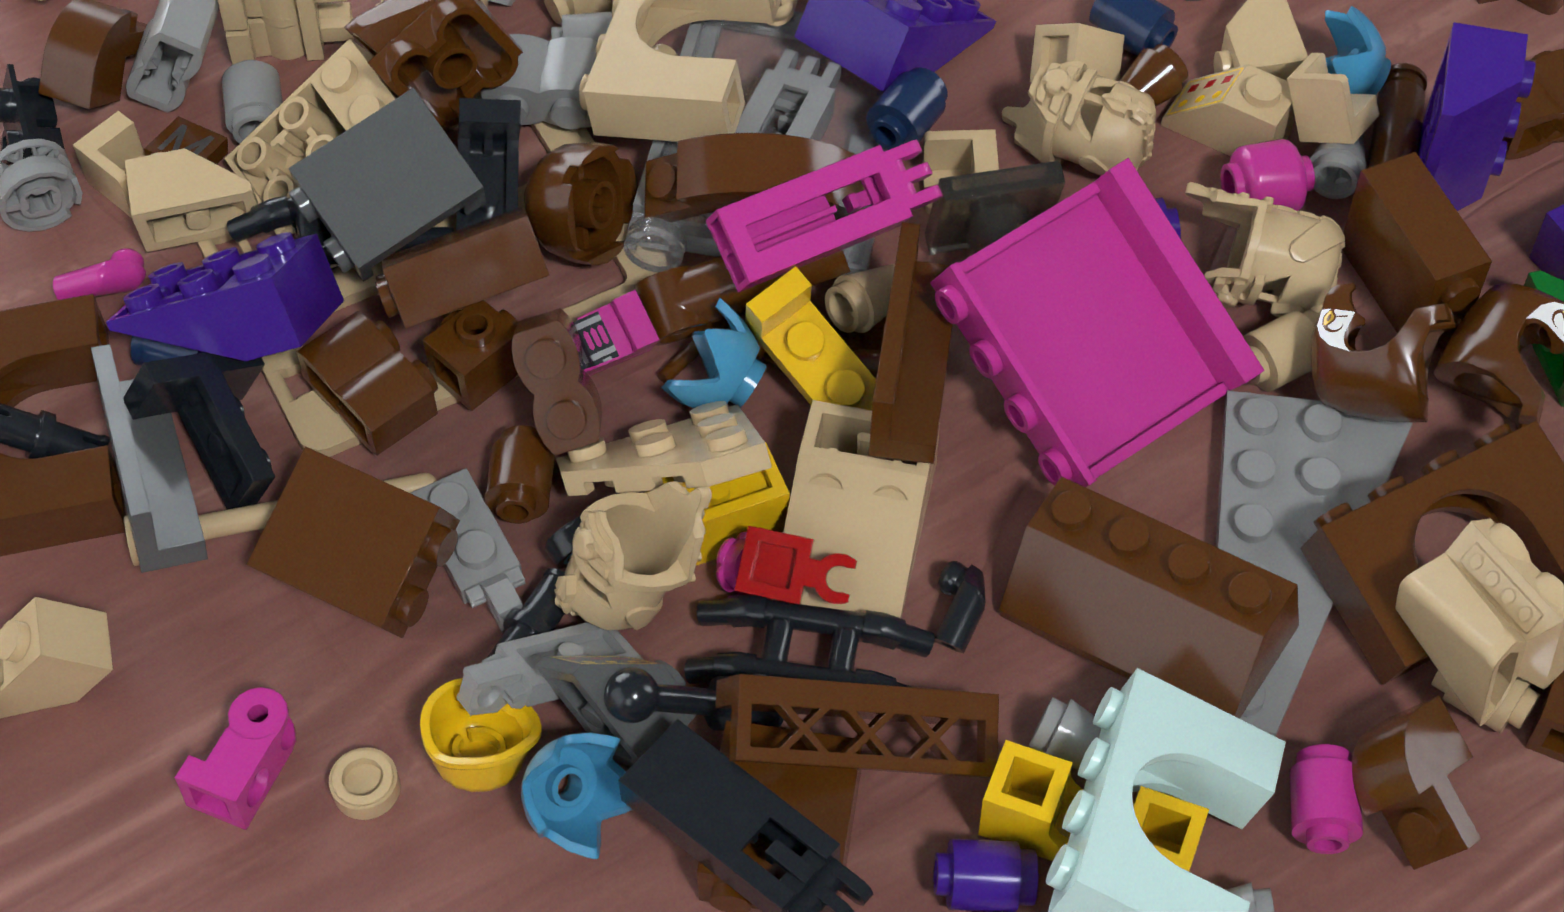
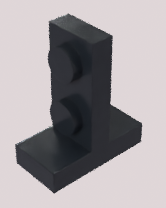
(491, 149)
(208, 397)

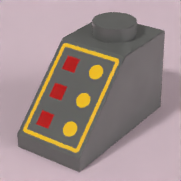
(581, 687)

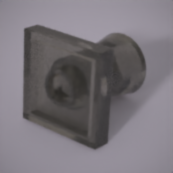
(989, 205)

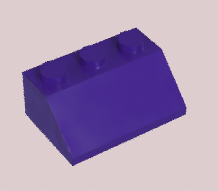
(1474, 109)

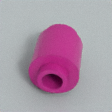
(1324, 799)

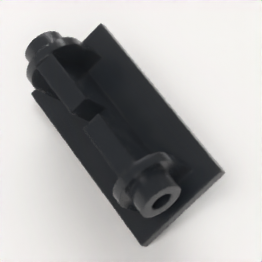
(26, 113)

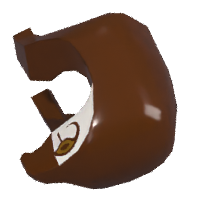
(1486, 348)
(1377, 382)

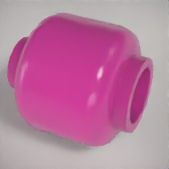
(1270, 171)

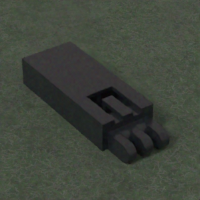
(720, 808)

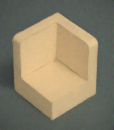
(1079, 42)
(1325, 106)
(958, 154)
(104, 155)

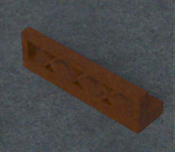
(911, 360)
(854, 703)

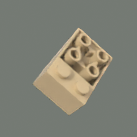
(318, 111)
(858, 509)

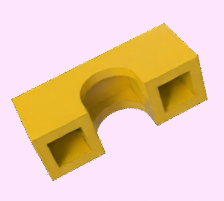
(1035, 790)

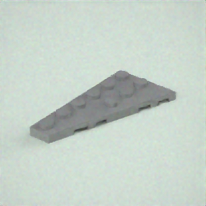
(1278, 474)

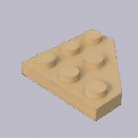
(700, 451)

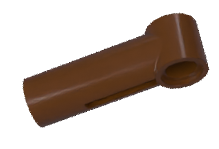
(686, 296)

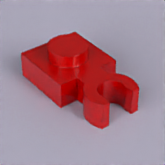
(781, 567)

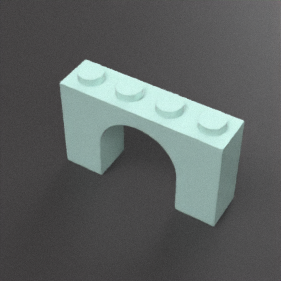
(1174, 746)

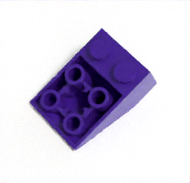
(891, 36)
(237, 301)

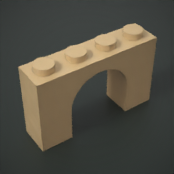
(659, 94)

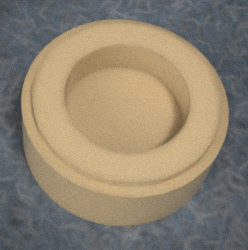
(364, 783)

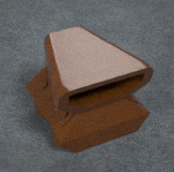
(438, 49)

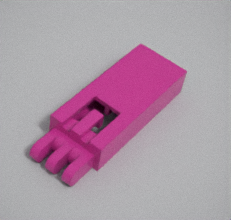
(797, 225)

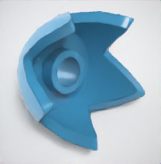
(1359, 51)
(729, 363)
(589, 797)

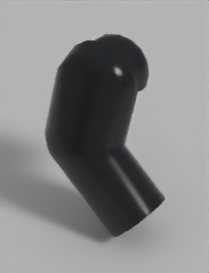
(966, 608)

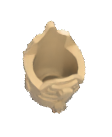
(1084, 119)
(1273, 252)
(632, 554)

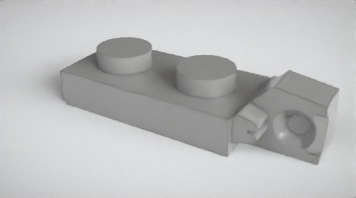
(483, 560)
(512, 674)

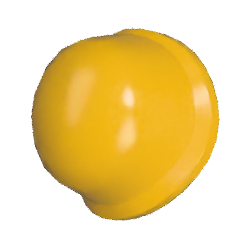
(480, 749)

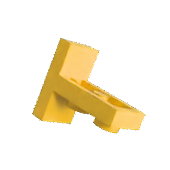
(807, 345)

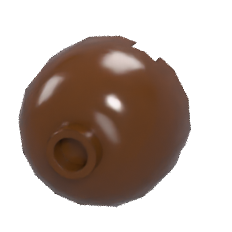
(581, 201)

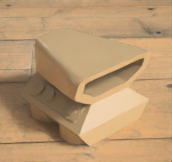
(1486, 616)

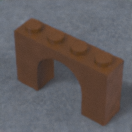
(69, 493)
(1371, 549)

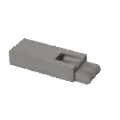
(799, 93)

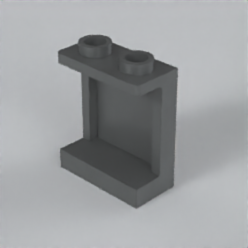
(384, 184)

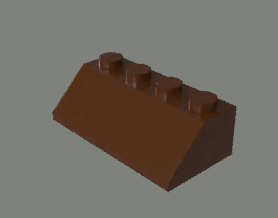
(1148, 598)

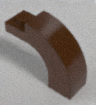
(731, 167)

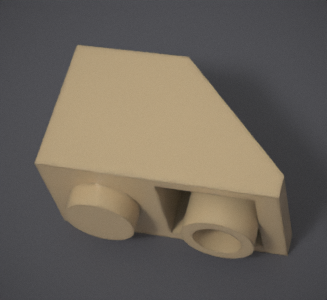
(51, 656)

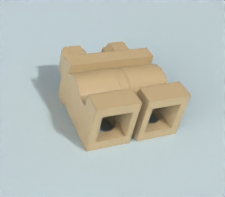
(283, 27)

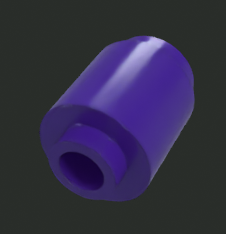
(986, 875)

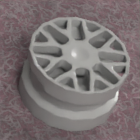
(39, 188)

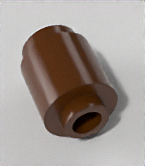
(519, 475)

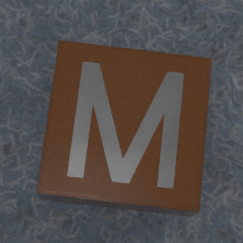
(192, 137)

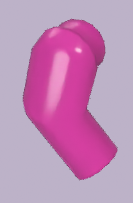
(118, 275)

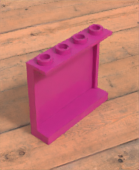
(1095, 327)

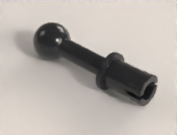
(635, 695)

